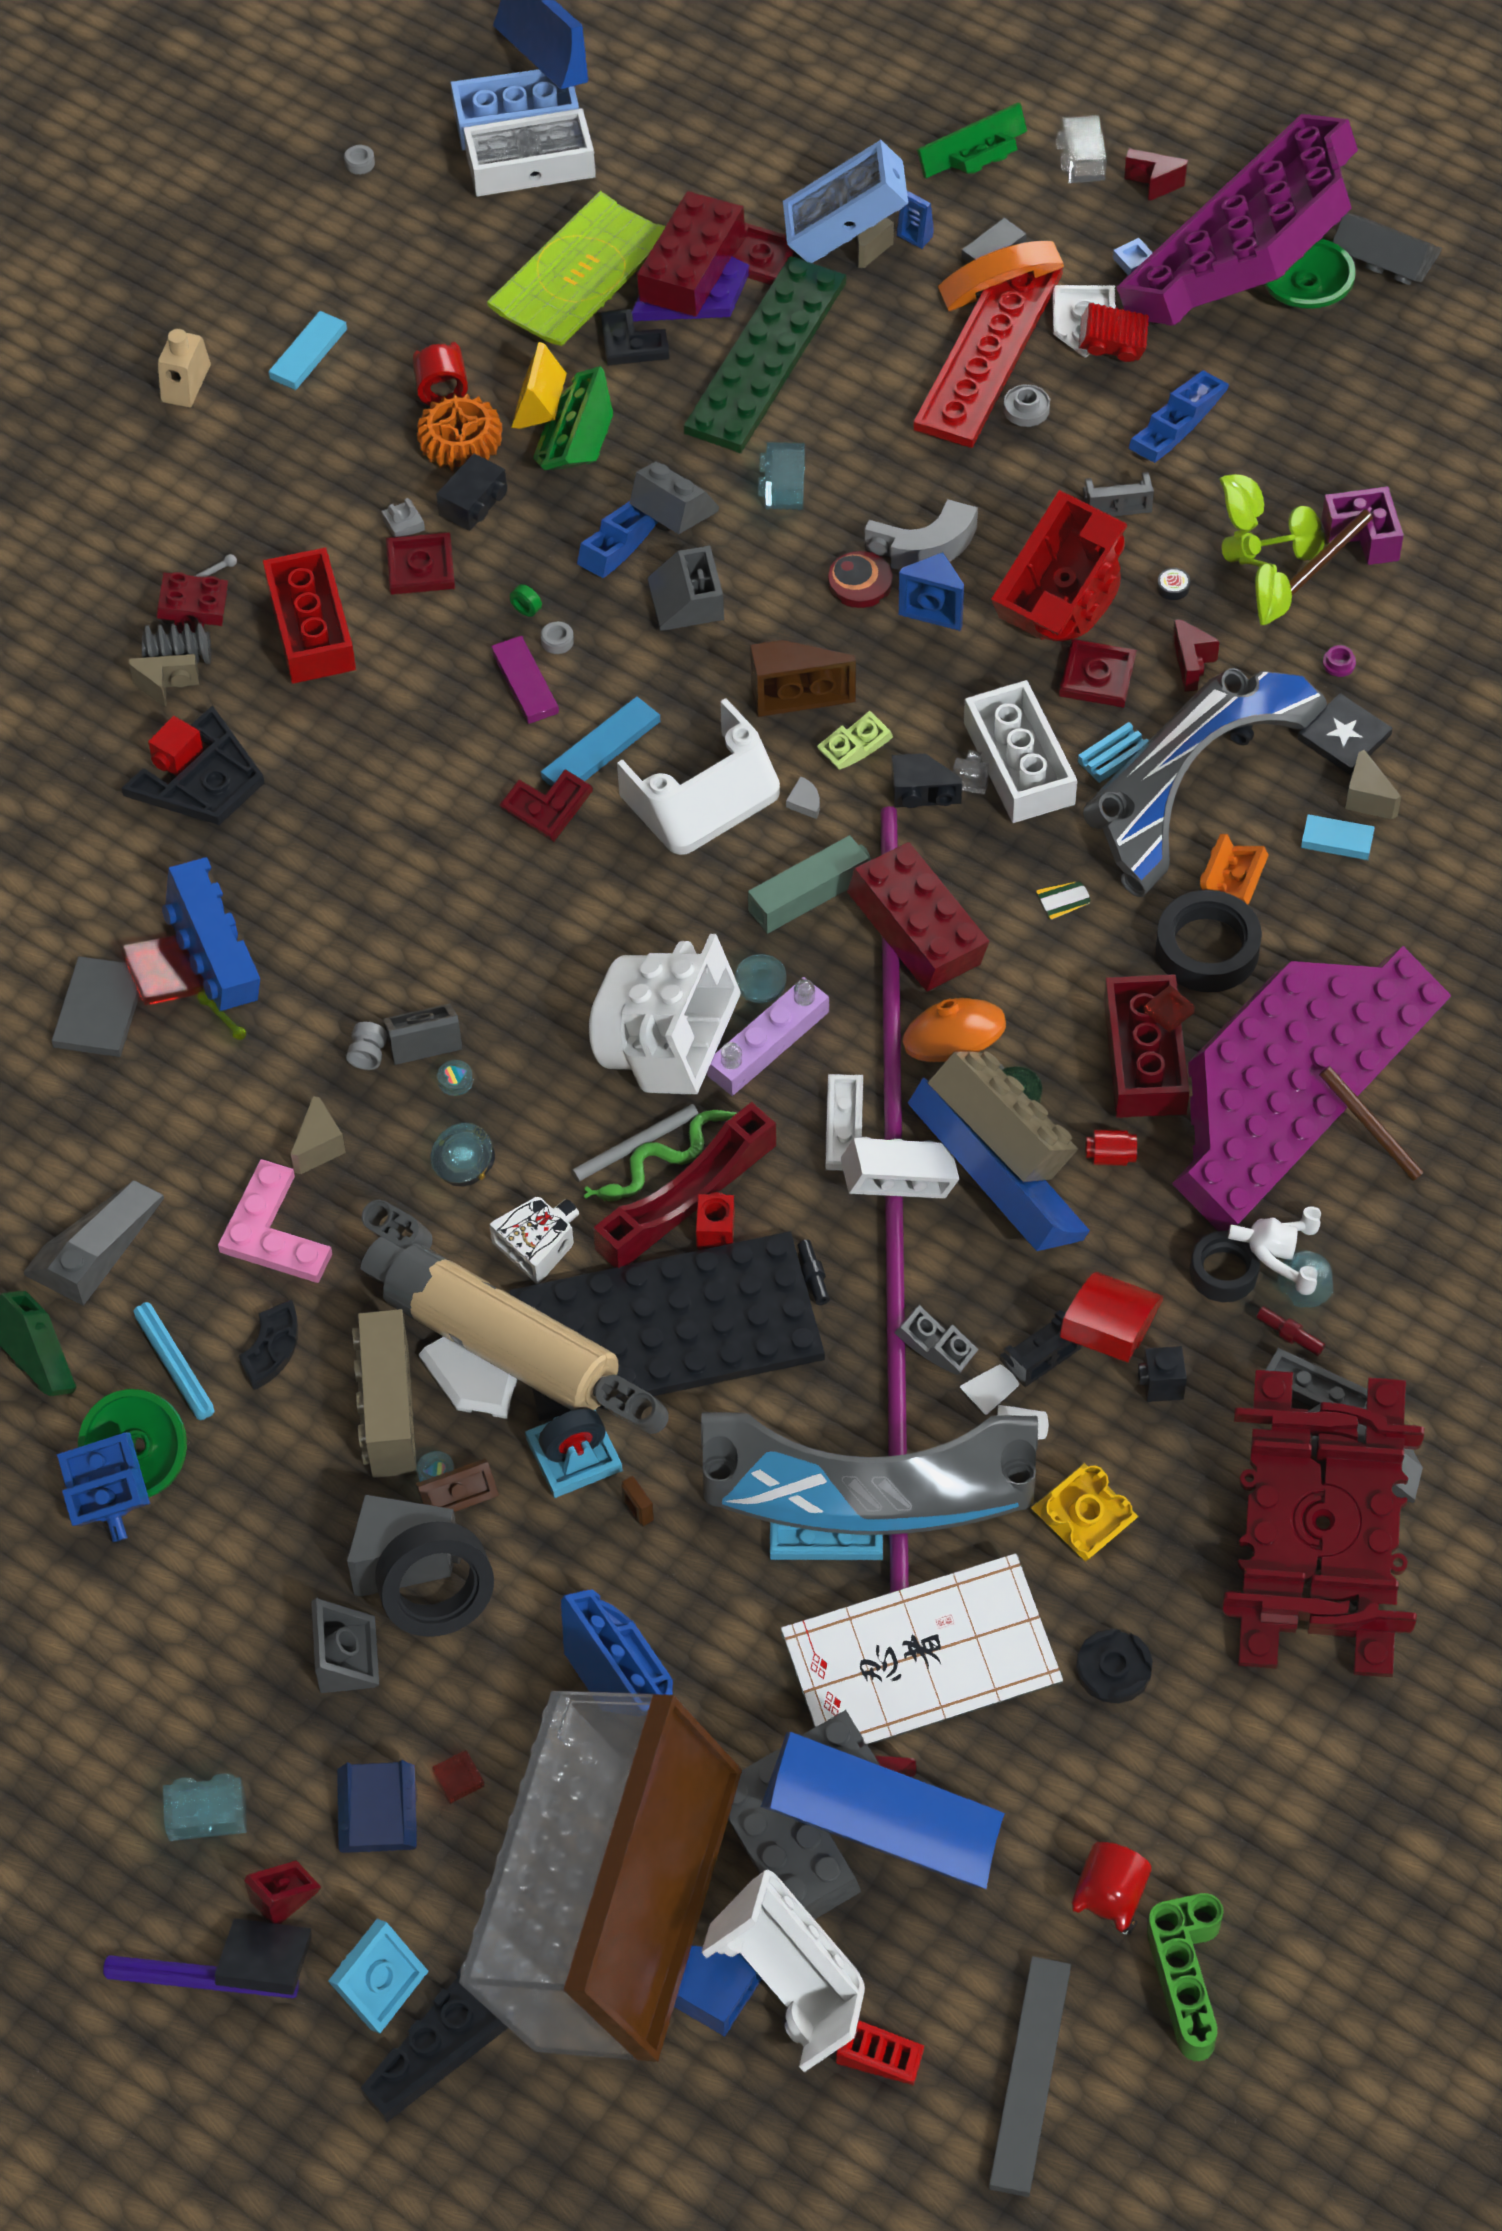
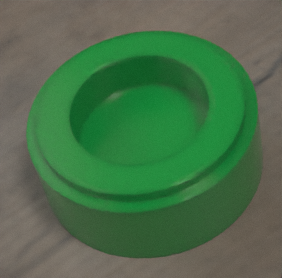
(525, 600)

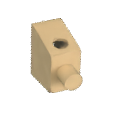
(184, 358)

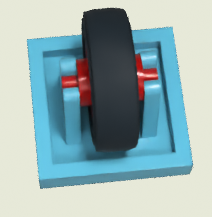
(573, 1451)

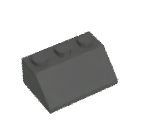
(1386, 248)

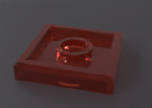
(161, 970)

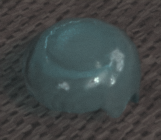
(1324, 1279)

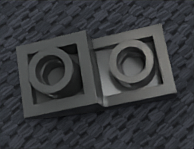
(940, 1346)

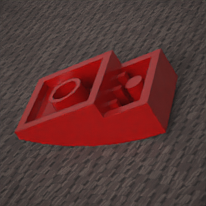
(1110, 1316)

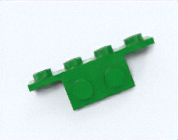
(975, 144)

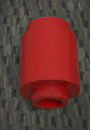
(1111, 1147)

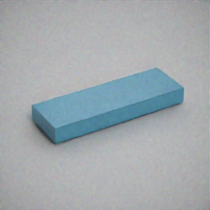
(307, 350)
(806, 1544)

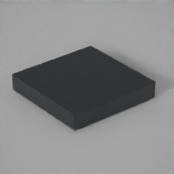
(263, 1956)

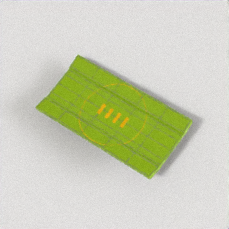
(577, 270)

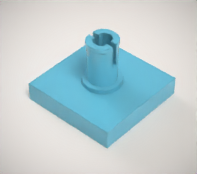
(378, 1976)

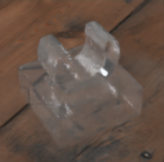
(973, 772)

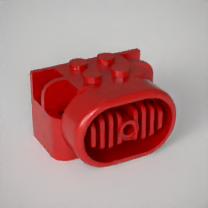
(1063, 572)

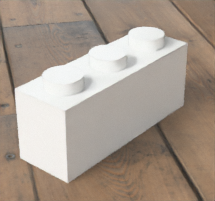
(899, 1168)

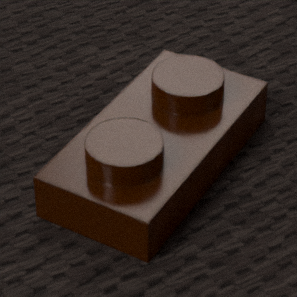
(459, 1487)

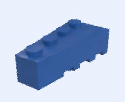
(209, 935)

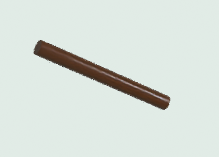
(1330, 550)
(1371, 1123)

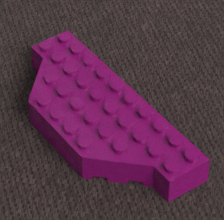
(1251, 225)
(1259, 1076)

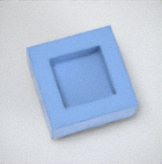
(1131, 255)

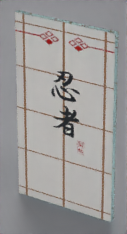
(925, 1652)

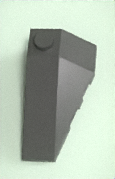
(89, 1248)

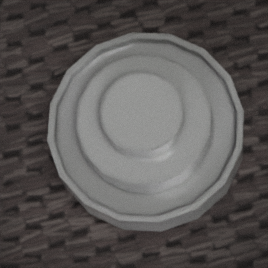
(1026, 405)

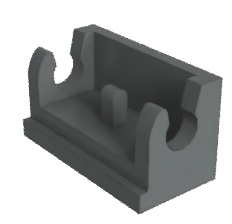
(1121, 499)

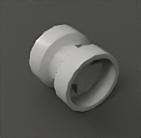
(366, 1045)

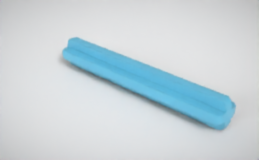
(174, 1361)

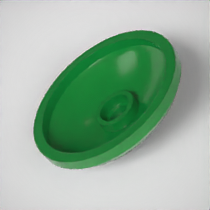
(1317, 278)
(147, 1418)

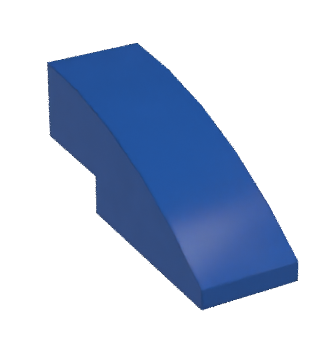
(616, 540)

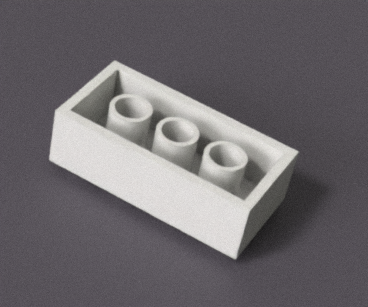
(1020, 751)

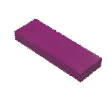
(525, 679)

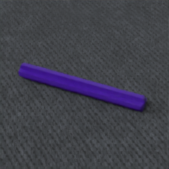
(172, 1974)

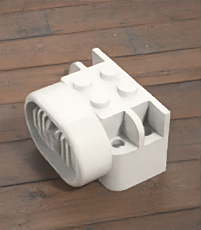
(664, 1015)

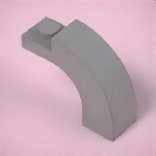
(948, 534)

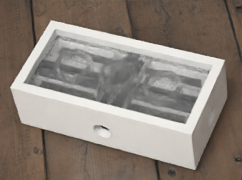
(529, 152)

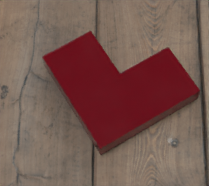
(548, 812)

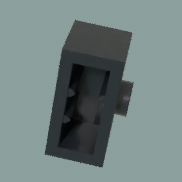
(472, 492)

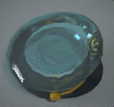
(462, 1154)

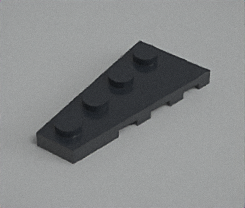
(435, 2047)

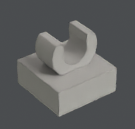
(403, 519)

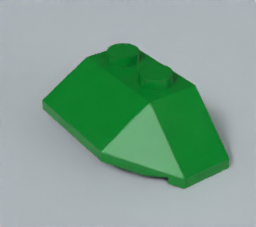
(579, 423)

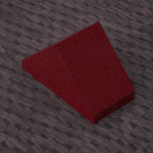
(280, 1890)

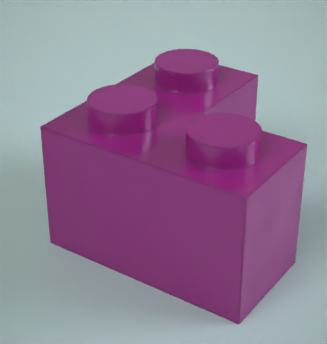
(1380, 537)

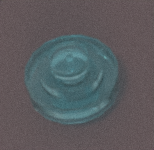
(761, 978)

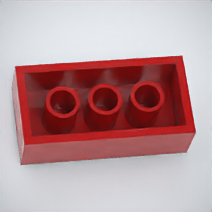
(309, 615)

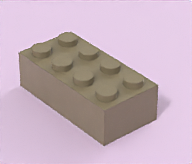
(1003, 1115)
(384, 1393)

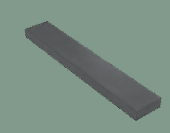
(1030, 2077)

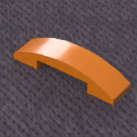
(997, 267)

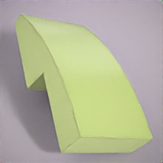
(855, 743)

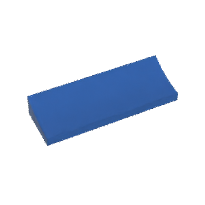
(546, 37)
(1029, 1206)
(883, 1810)

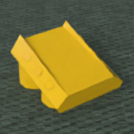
(1085, 1510)

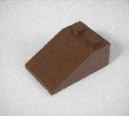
(800, 677)

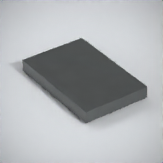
(97, 1008)

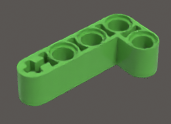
(1188, 1978)

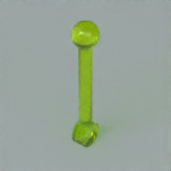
(238, 1032)

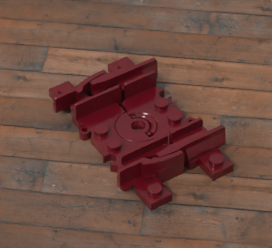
(1361, 1516)

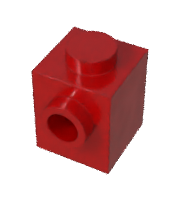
(175, 746)

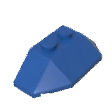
(609, 1648)

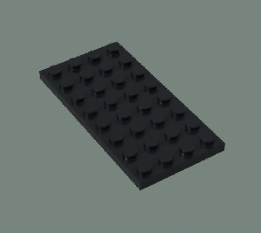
(689, 1316)

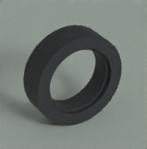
(1215, 906)
(447, 1615)

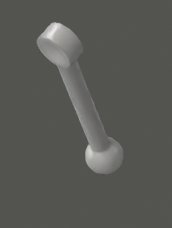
(230, 560)

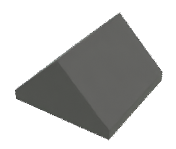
(423, 1033)
(344, 1648)

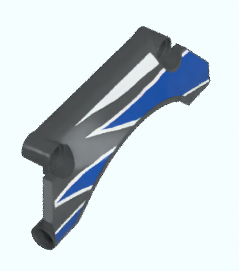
(1144, 789)

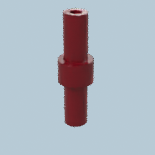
(1290, 1331)

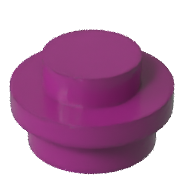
(1339, 661)

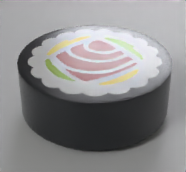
(1173, 584)

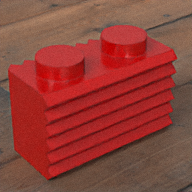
(1113, 332)

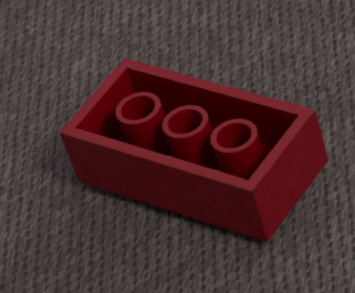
(691, 253)
(917, 916)
(1144, 1057)

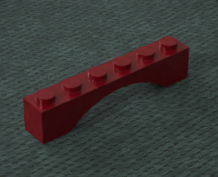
(641, 1224)

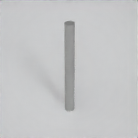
(629, 1145)

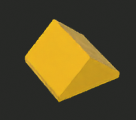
(540, 390)

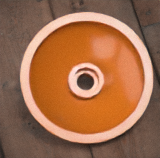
(952, 1028)

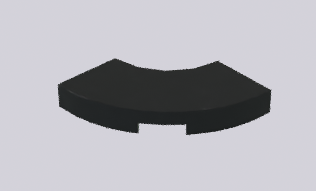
(273, 1346)

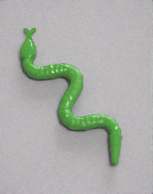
(615, 1192)

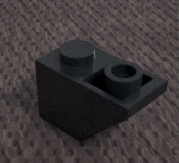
(923, 782)

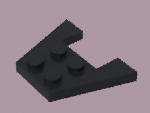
(211, 784)

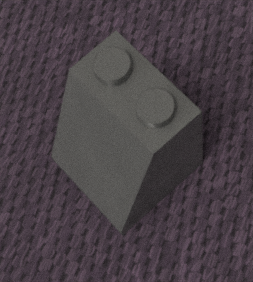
(378, 1525)

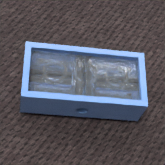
(845, 202)

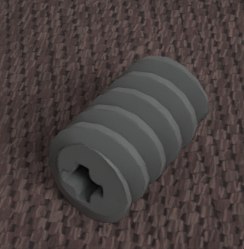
(177, 643)

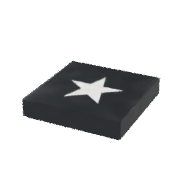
(1343, 732)

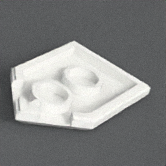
(1069, 305)
(468, 1379)

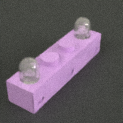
(768, 1036)

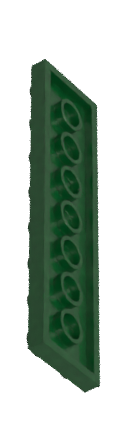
(765, 354)

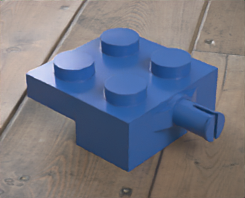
(103, 1483)

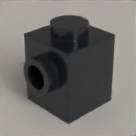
(1163, 1374)

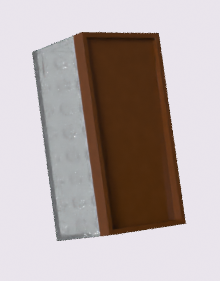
(602, 1875)

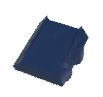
(377, 1807)

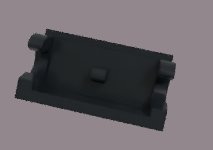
(1039, 1352)

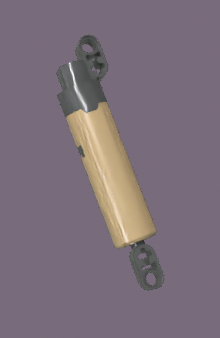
(496, 1323)

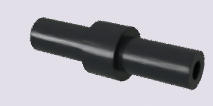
(813, 1272)

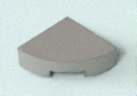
(804, 798)

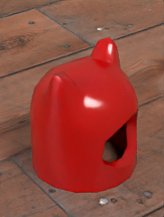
(436, 365)
(1112, 1883)

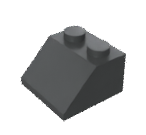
(670, 498)

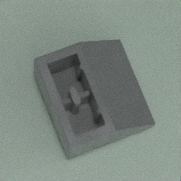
(687, 590)

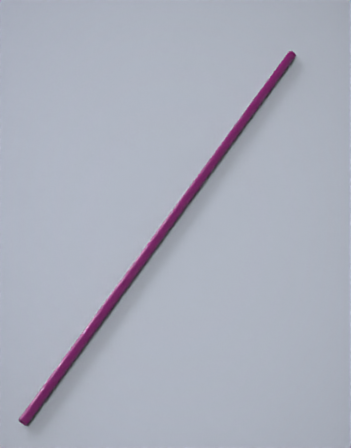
(894, 1216)

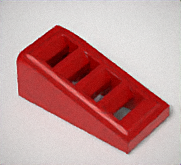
(876, 2066)

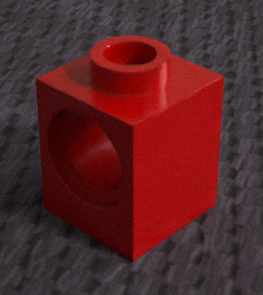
(710, 1232)

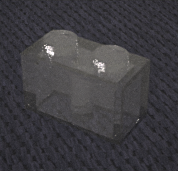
(1082, 149)

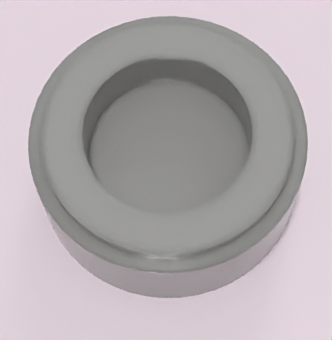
(359, 159)
(557, 637)

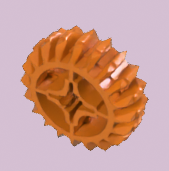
(440, 436)

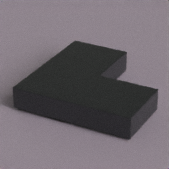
(626, 345)

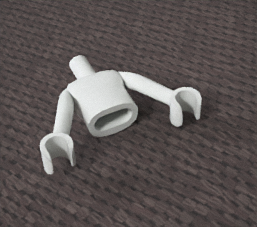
(1275, 1239)

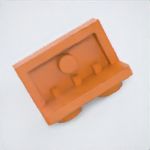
(1234, 868)

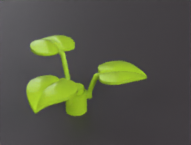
(1243, 505)

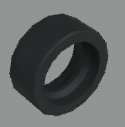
(1218, 1289)

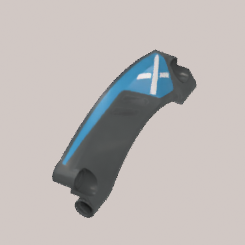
(810, 1489)

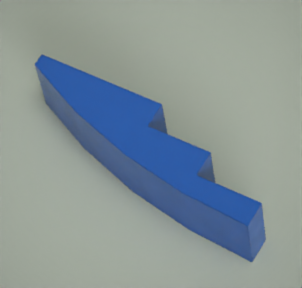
(1179, 417)

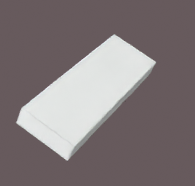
(843, 1116)

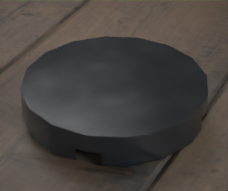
(1114, 1666)

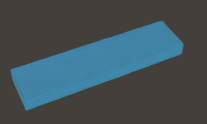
(604, 742)

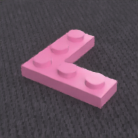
(254, 1241)

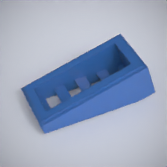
(916, 221)

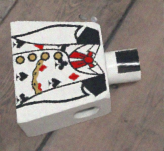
(535, 1235)

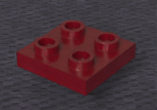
(192, 596)

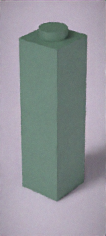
(806, 884)

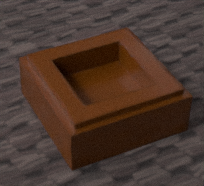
(637, 1501)

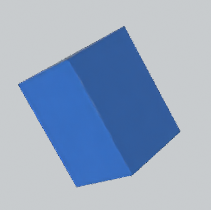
(932, 592)

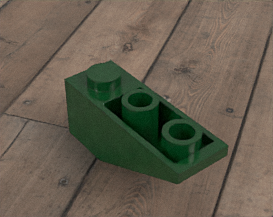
(33, 1344)

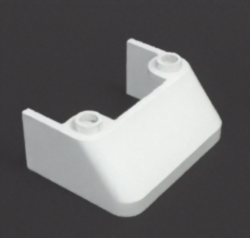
(711, 801)
(795, 1961)

